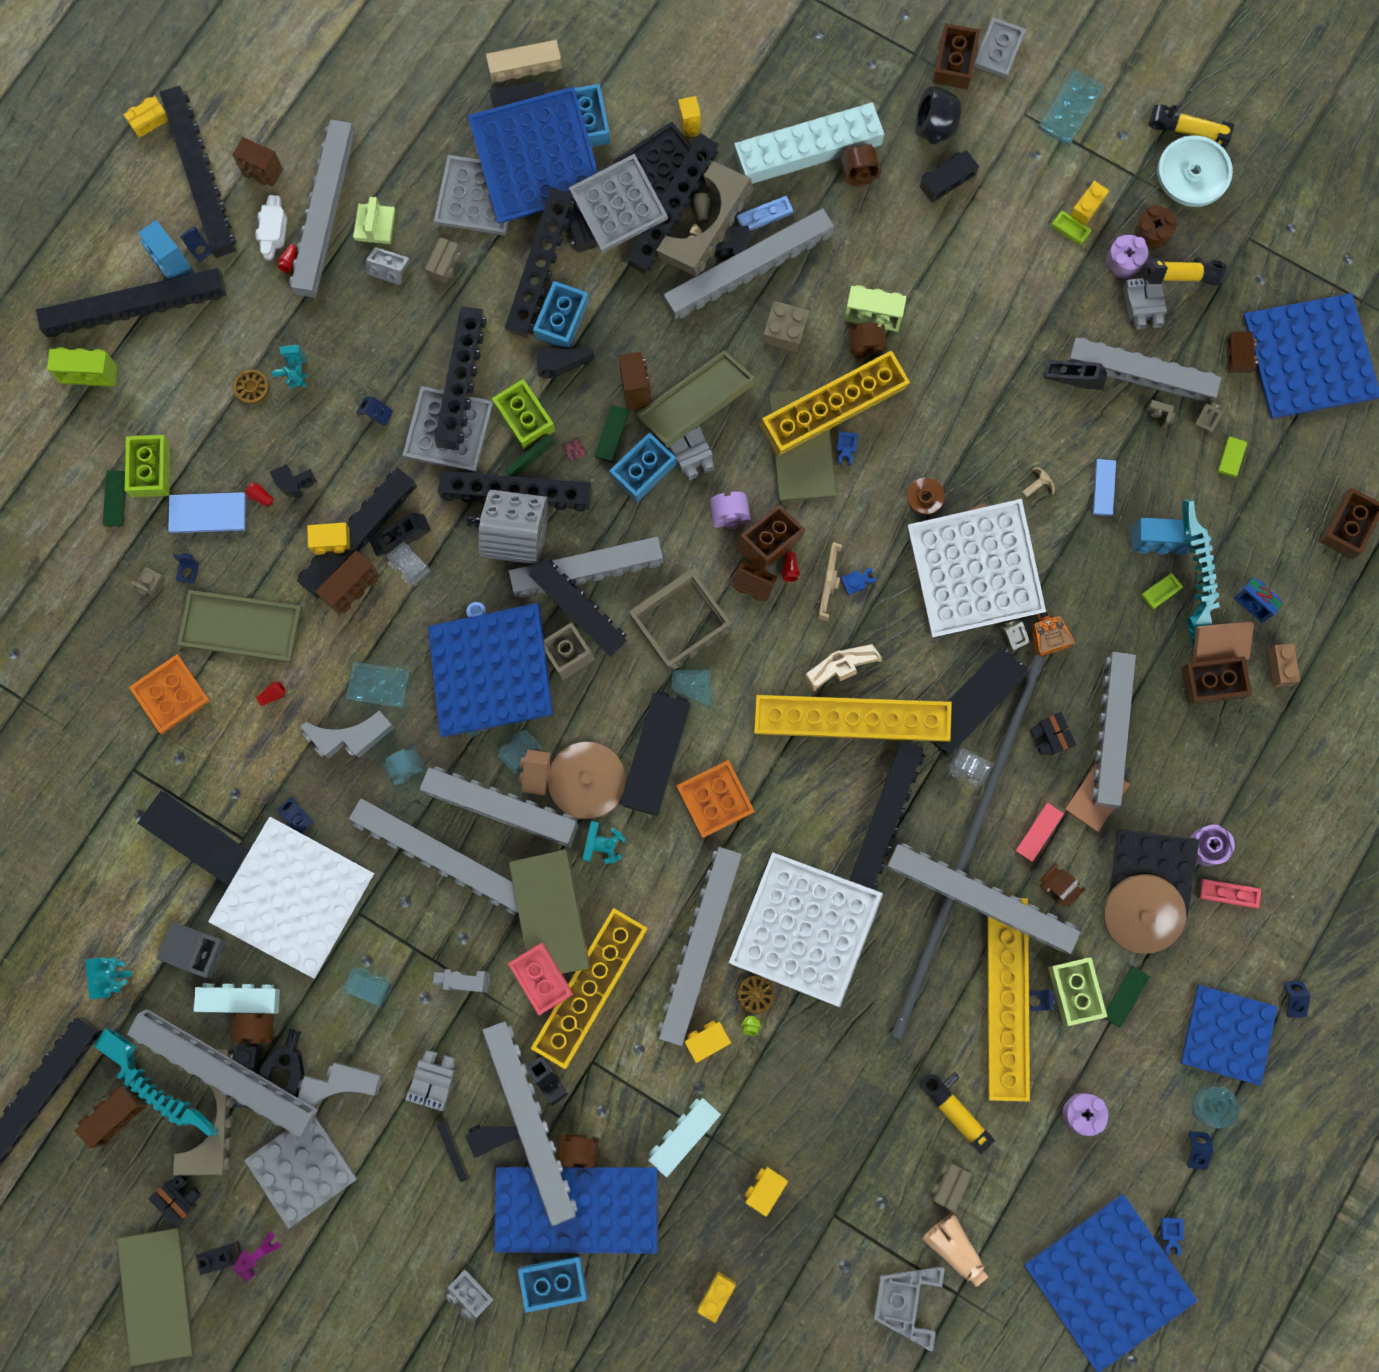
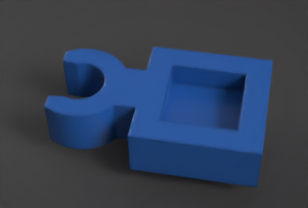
(846, 444)
(856, 582)
(1172, 1231)

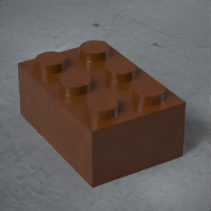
(956, 56)
(635, 380)
(1351, 524)
(770, 538)
(348, 583)
(1216, 680)
(110, 1117)

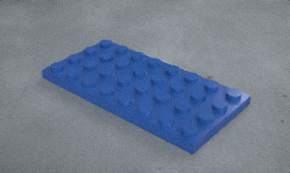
(613, 1215)

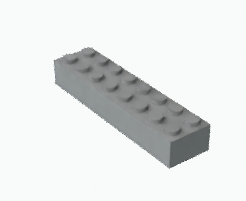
(502, 808)

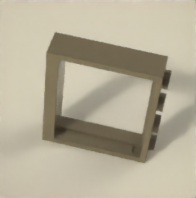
(664, 594)

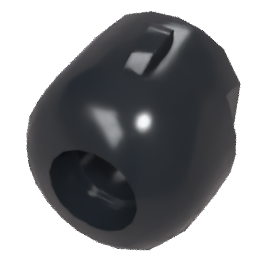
(938, 115)

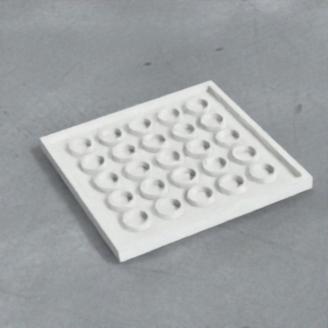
(976, 568)
(291, 897)
(806, 929)

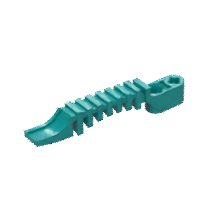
(1207, 599)
(122, 1052)

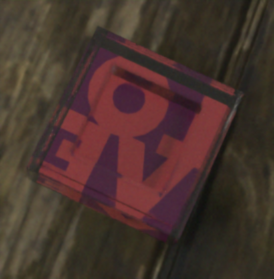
(574, 449)

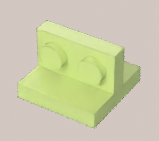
(374, 222)

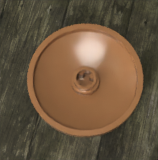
(586, 780)
(1145, 914)

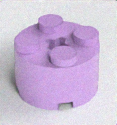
(1127, 256)
(730, 510)
(1222, 841)
(1083, 1103)

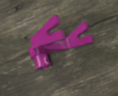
(246, 1262)

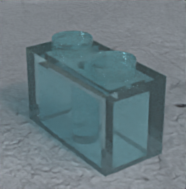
(513, 752)
(367, 986)

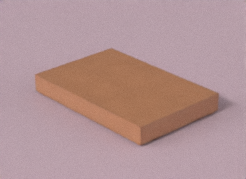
(1223, 641)
(1082, 806)

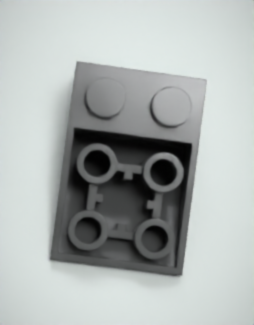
(191, 950)

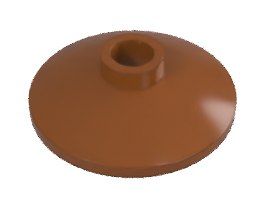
(929, 488)

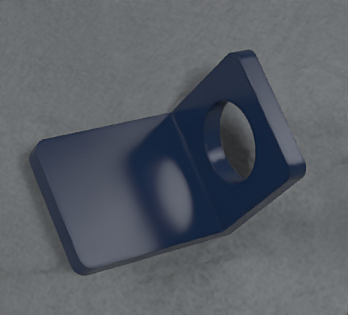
(192, 240)
(375, 410)
(186, 561)
(295, 815)
(1047, 1000)
(1298, 1001)
(1200, 1153)

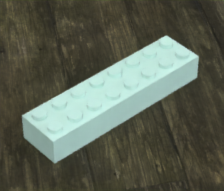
(808, 143)

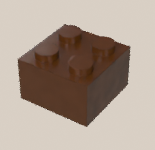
(257, 162)

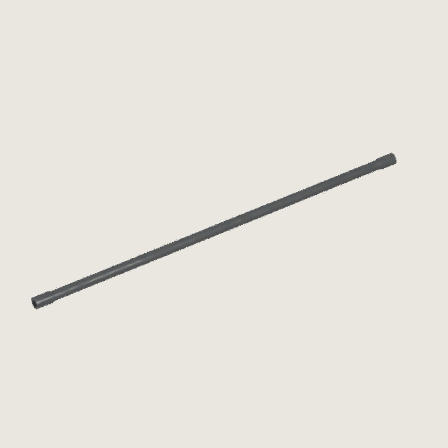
(1034, 671)

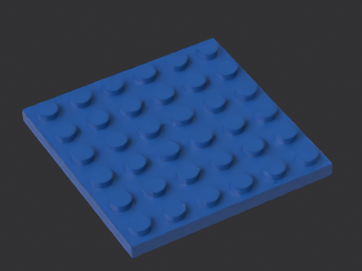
(531, 149)
(1312, 356)
(490, 670)
(1110, 1283)

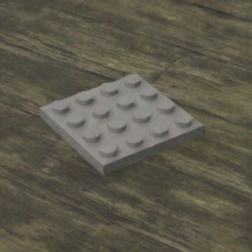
(465, 198)
(618, 203)
(421, 435)
(301, 1172)

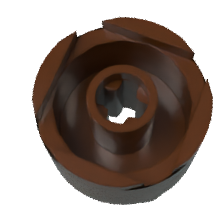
(860, 165)
(1156, 226)
(867, 339)
(1062, 885)
(252, 1027)
(577, 1149)

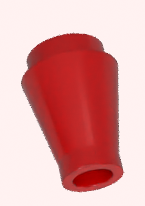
(286, 260)
(258, 494)
(790, 568)
(271, 693)

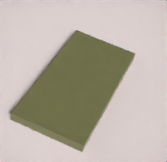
(696, 398)
(808, 468)
(239, 626)
(550, 908)
(155, 1296)

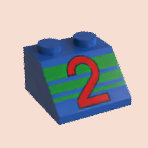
(1258, 600)

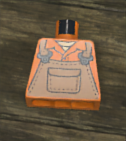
(1050, 634)

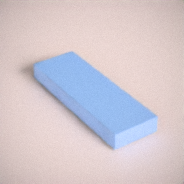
(765, 213)
(1104, 487)

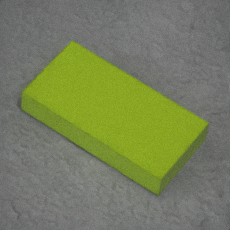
(1071, 228)
(1232, 457)
(1161, 591)

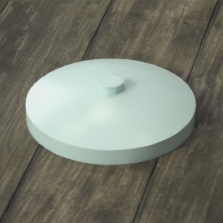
(1194, 171)

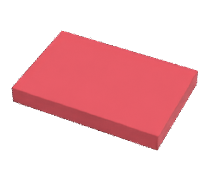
(540, 978)

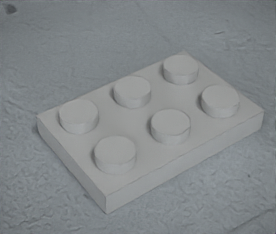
(999, 48)

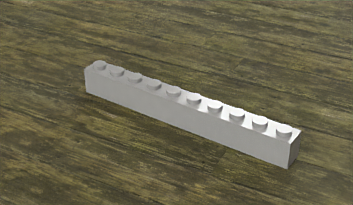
(322, 208)
(749, 264)
(436, 854)
(983, 899)
(699, 949)
(222, 1072)
(529, 1125)

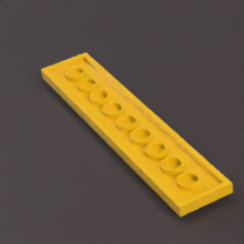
(853, 718)
(1008, 1012)

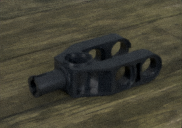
(295, 1066)

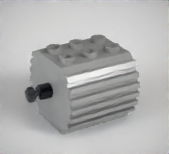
(512, 526)

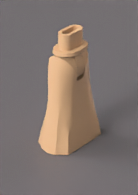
(953, 1246)

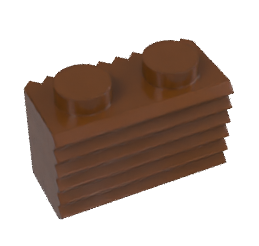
(1241, 352)
(754, 582)

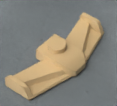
(831, 581)
(841, 664)

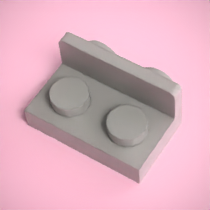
(386, 265)
(468, 1296)

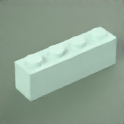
(236, 999)
(684, 1137)

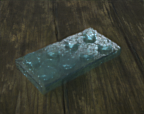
(1071, 107)

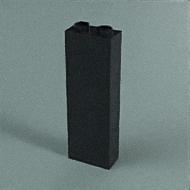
(981, 696)
(655, 753)
(194, 837)

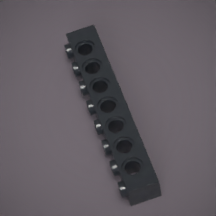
(702, 146)
(556, 199)
(467, 319)
(449, 480)

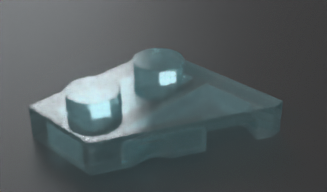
(693, 684)

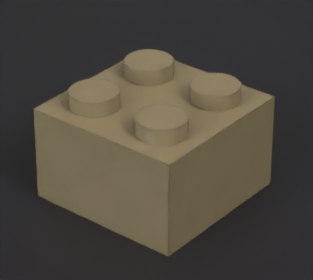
(785, 326)
(568, 651)

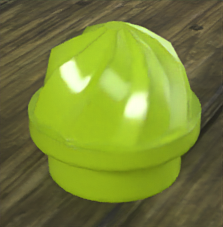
(751, 1026)

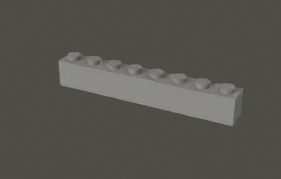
(1148, 371)
(594, 565)
(1114, 730)

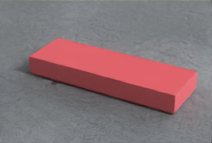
(1039, 832)
(1229, 893)

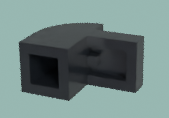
(739, 242)
(290, 484)
(547, 1080)

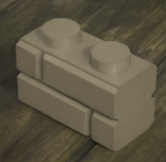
(442, 260)
(951, 1186)

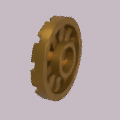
(251, 386)
(756, 994)

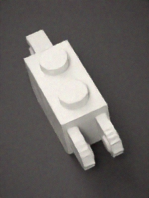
(271, 227)

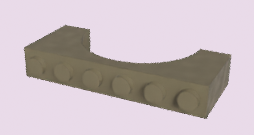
(693, 252)
(212, 1154)

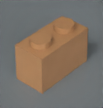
(1283, 665)
(535, 772)

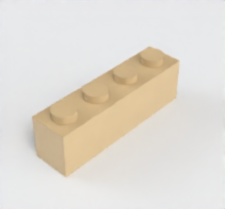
(524, 61)

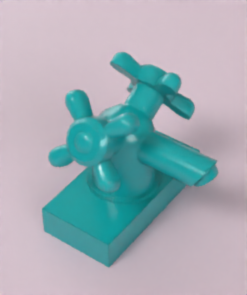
(294, 357)
(602, 844)
(103, 977)

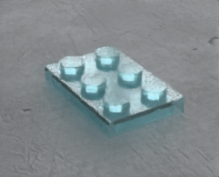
(378, 685)

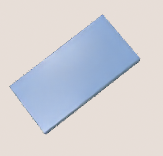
(207, 512)

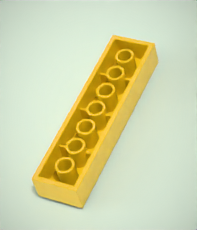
(834, 403)
(591, 989)

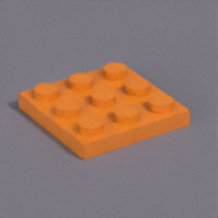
(169, 694)
(715, 799)

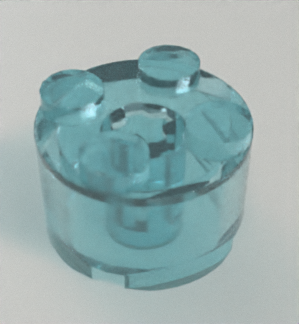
(402, 764)
(1223, 1098)

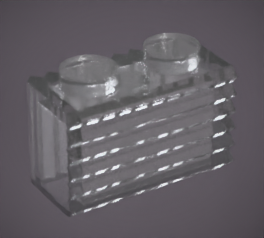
(408, 563)
(970, 767)

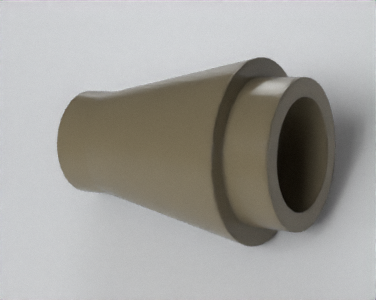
(701, 204)

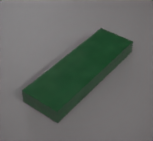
(611, 433)
(529, 456)
(114, 499)
(1126, 996)

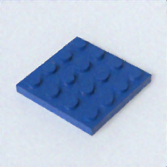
(1228, 1035)

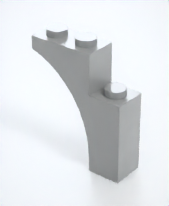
(356, 738)
(341, 1079)

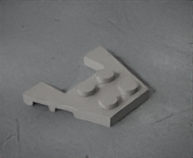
(899, 1300)

